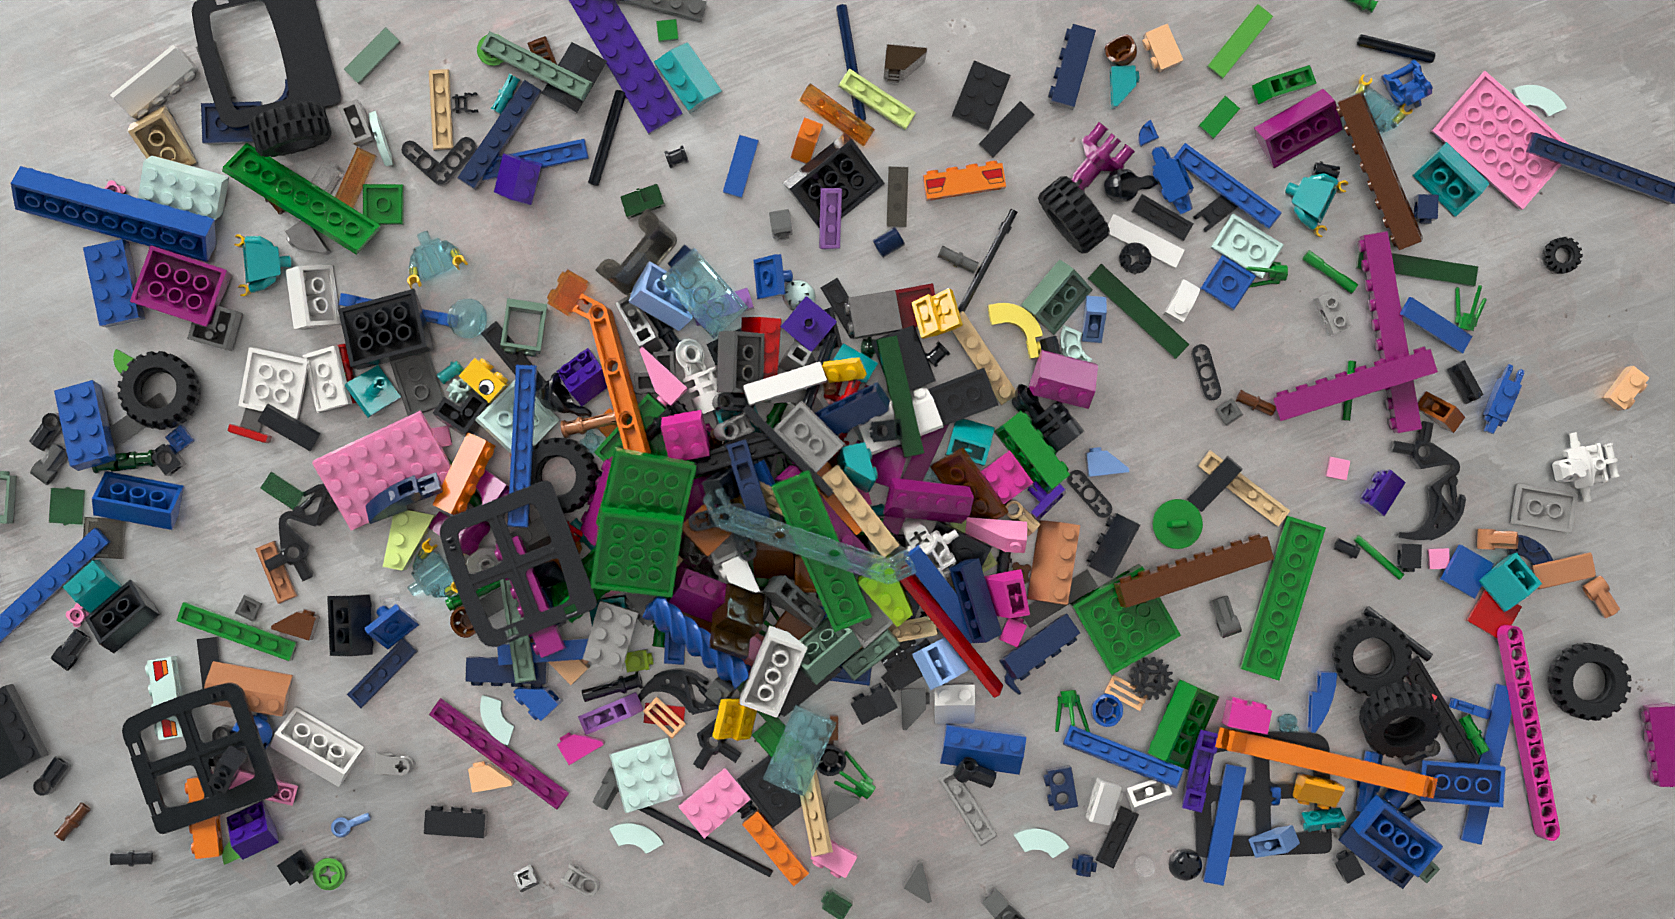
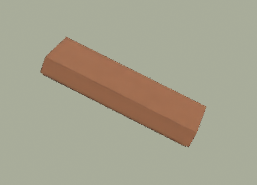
(279, 577)

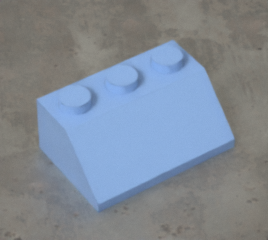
(657, 299)

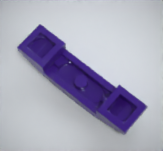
(1199, 771)

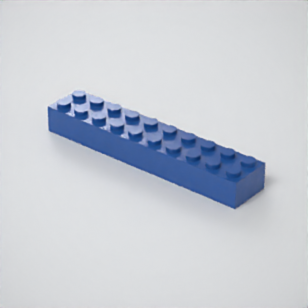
(113, 213)

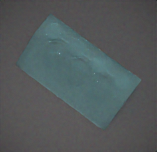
(703, 293)
(799, 750)

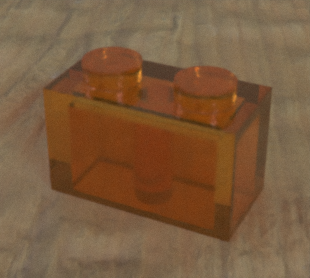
(567, 292)

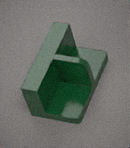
(638, 201)

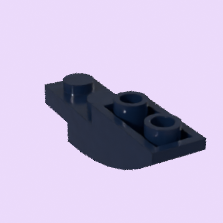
(747, 478)
(398, 496)
(1375, 858)

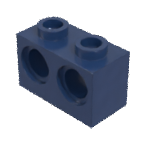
(1066, 786)

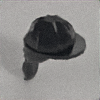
(1124, 184)
(557, 398)

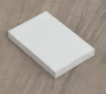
(327, 379)

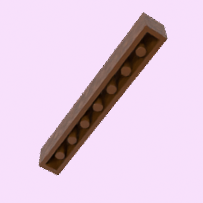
(1380, 170)
(1193, 571)

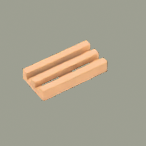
(1111, 684)
(664, 717)

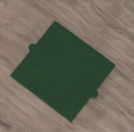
(66, 506)

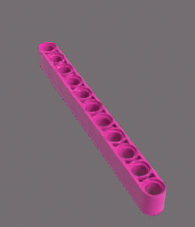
(1535, 739)

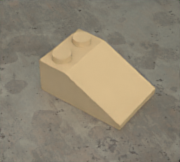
(161, 137)

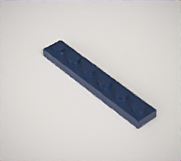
(499, 134)

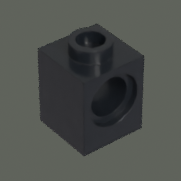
(894, 430)
(176, 462)
(1409, 556)
(1348, 866)
(295, 868)

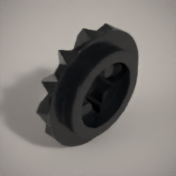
(1133, 249)

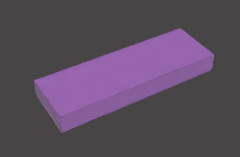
(830, 218)

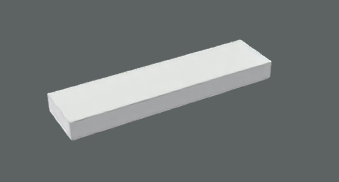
(1158, 247)
(784, 383)

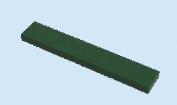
(1431, 269)
(1138, 311)
(900, 395)

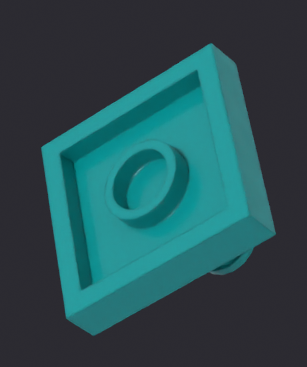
(372, 391)

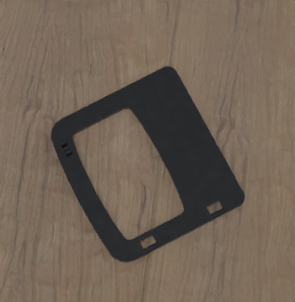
(303, 53)

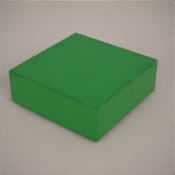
(667, 30)

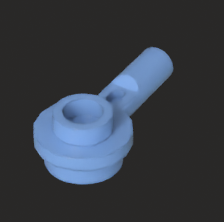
(341, 826)

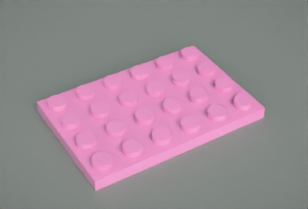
(1493, 134)
(379, 461)

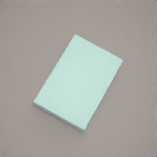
(1246, 245)

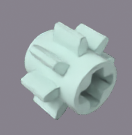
(458, 390)

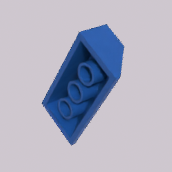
(137, 500)
(989, 748)

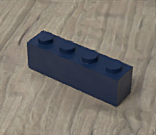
(1072, 67)
(855, 409)
(975, 601)
(1039, 647)
(487, 670)

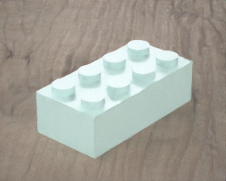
(183, 187)

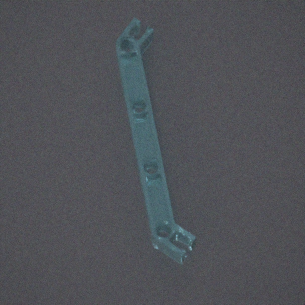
(808, 543)

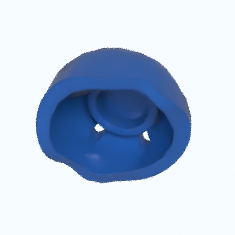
(1106, 709)

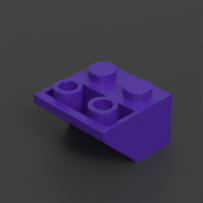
(583, 377)
(1382, 492)
(251, 830)

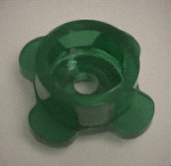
(867, 347)

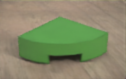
(121, 360)
(229, 854)

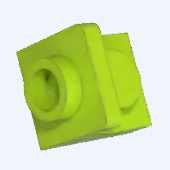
(638, 660)

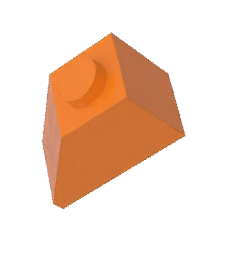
(806, 140)

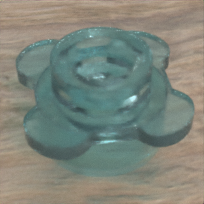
(591, 446)
(1288, 723)

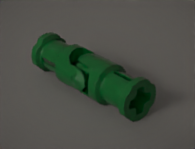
(127, 461)

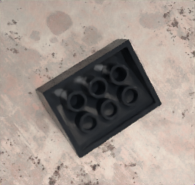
(837, 166)
(385, 329)
(18, 736)

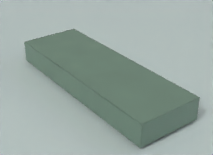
(372, 55)
(871, 654)

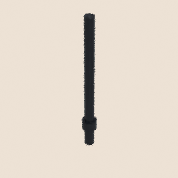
(1004, 228)

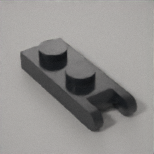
(1216, 211)

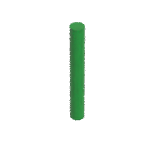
(1348, 404)
(1379, 557)

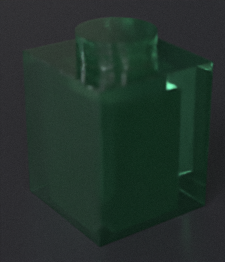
(836, 904)

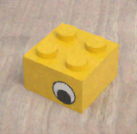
(484, 380)

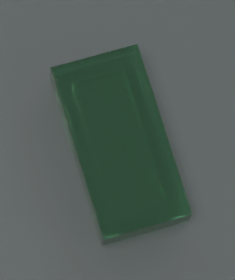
(282, 490)

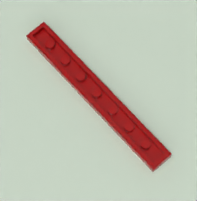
(952, 634)

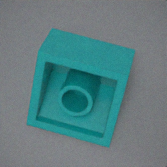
(92, 585)

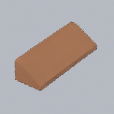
(1565, 570)

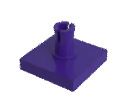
(808, 324)
(1046, 500)

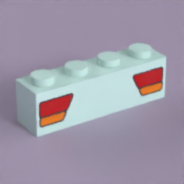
(163, 687)

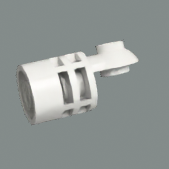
(698, 380)

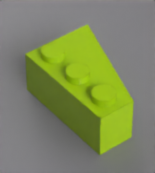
(889, 597)

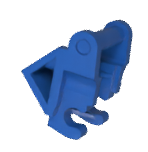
(1410, 92)

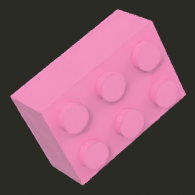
(714, 802)

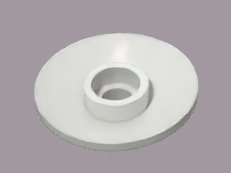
(475, 561)

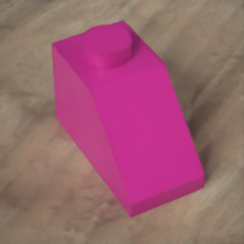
(577, 746)

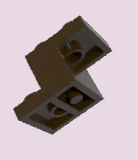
(737, 621)

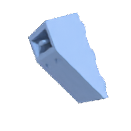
(939, 663)

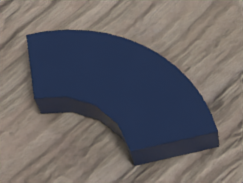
(1531, 550)

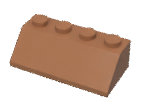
(1053, 562)
(264, 689)

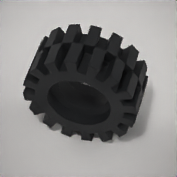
(1553, 263)

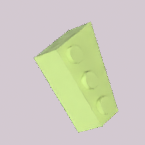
(405, 537)

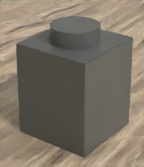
(720, 690)

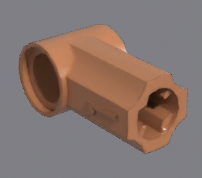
(1496, 539)
(1598, 592)

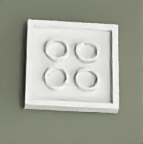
(273, 380)

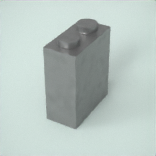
(872, 314)

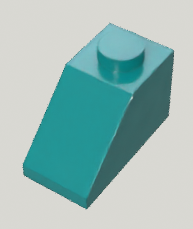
(1122, 82)

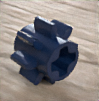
(1084, 865)

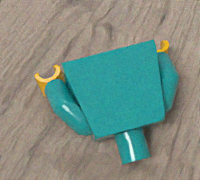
(1314, 198)
(260, 263)

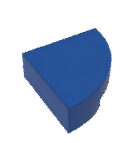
(1147, 134)
(1276, 793)

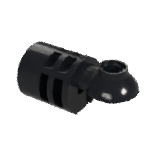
(1046, 419)

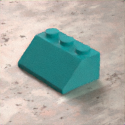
(687, 77)
(1451, 178)

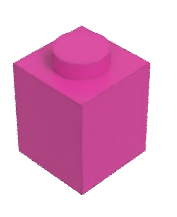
(1013, 631)

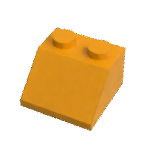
(1317, 790)

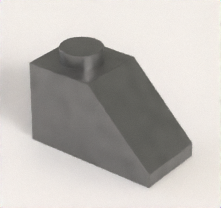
(306, 238)

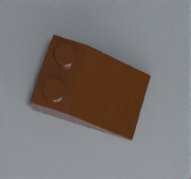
(773, 561)

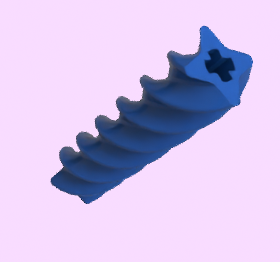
(697, 640)

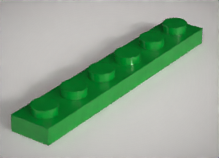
(236, 631)

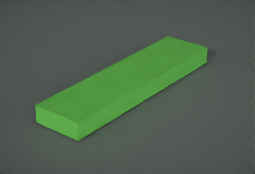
(1240, 41)

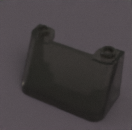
(654, 247)

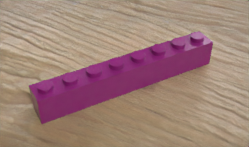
(1356, 384)

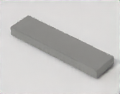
(968, 808)

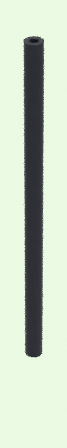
(707, 841)

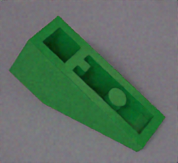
(1283, 84)

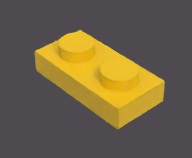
(844, 370)

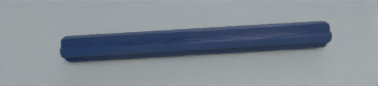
(849, 53)

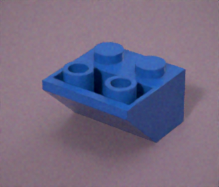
(539, 700)

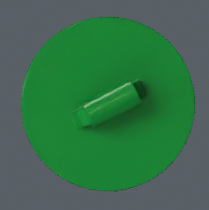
(1177, 524)

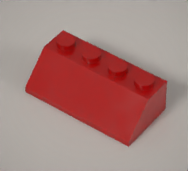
(772, 332)

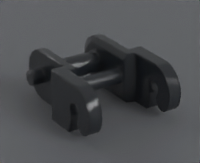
(466, 95)

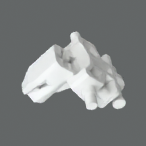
(1585, 466)
(931, 543)

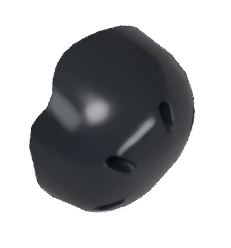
(830, 759)
(1189, 865)

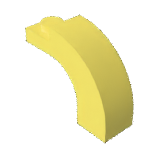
(1013, 314)

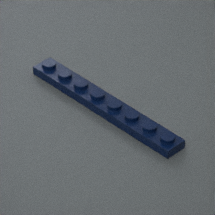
(1602, 167)

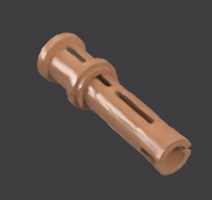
(583, 424)

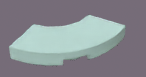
(1540, 98)
(382, 145)
(1071, 344)
(494, 719)
(636, 834)
(1041, 840)

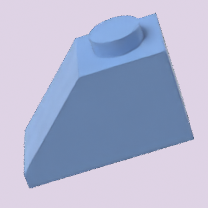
(1094, 319)
(1103, 463)
(1274, 842)

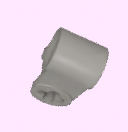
(737, 426)
(390, 764)
(579, 879)

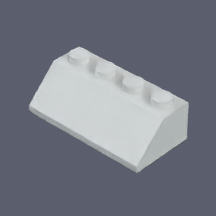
(155, 82)
(926, 415)
(772, 672)
(316, 746)

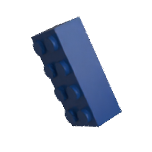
(113, 282)
(85, 425)
(1465, 782)
(1397, 835)

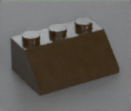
(902, 61)

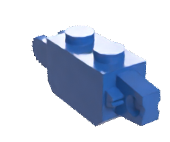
(1173, 179)
(1502, 399)

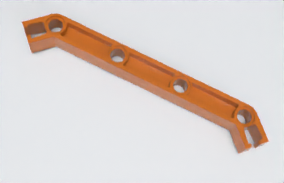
(619, 381)
(1326, 762)

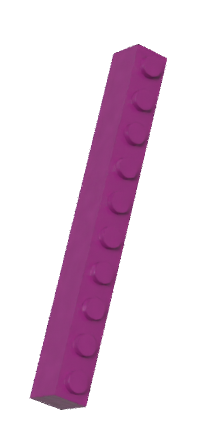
(1388, 326)

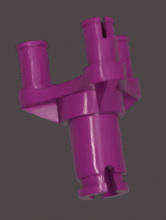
(1099, 157)

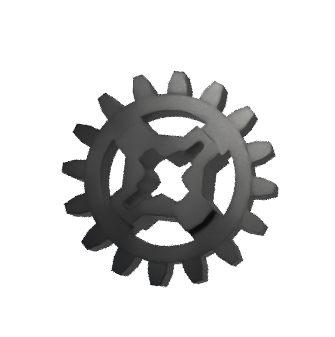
(1156, 685)

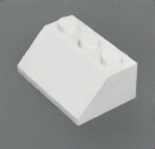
(313, 296)

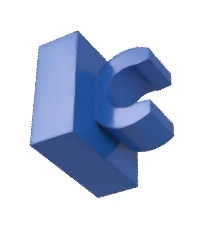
(179, 438)

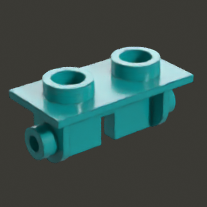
(1329, 817)

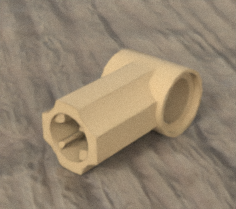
(1023, 515)

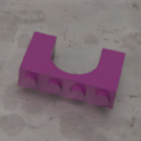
(490, 488)

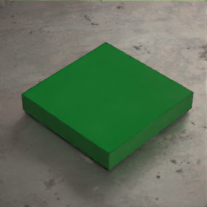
(384, 203)

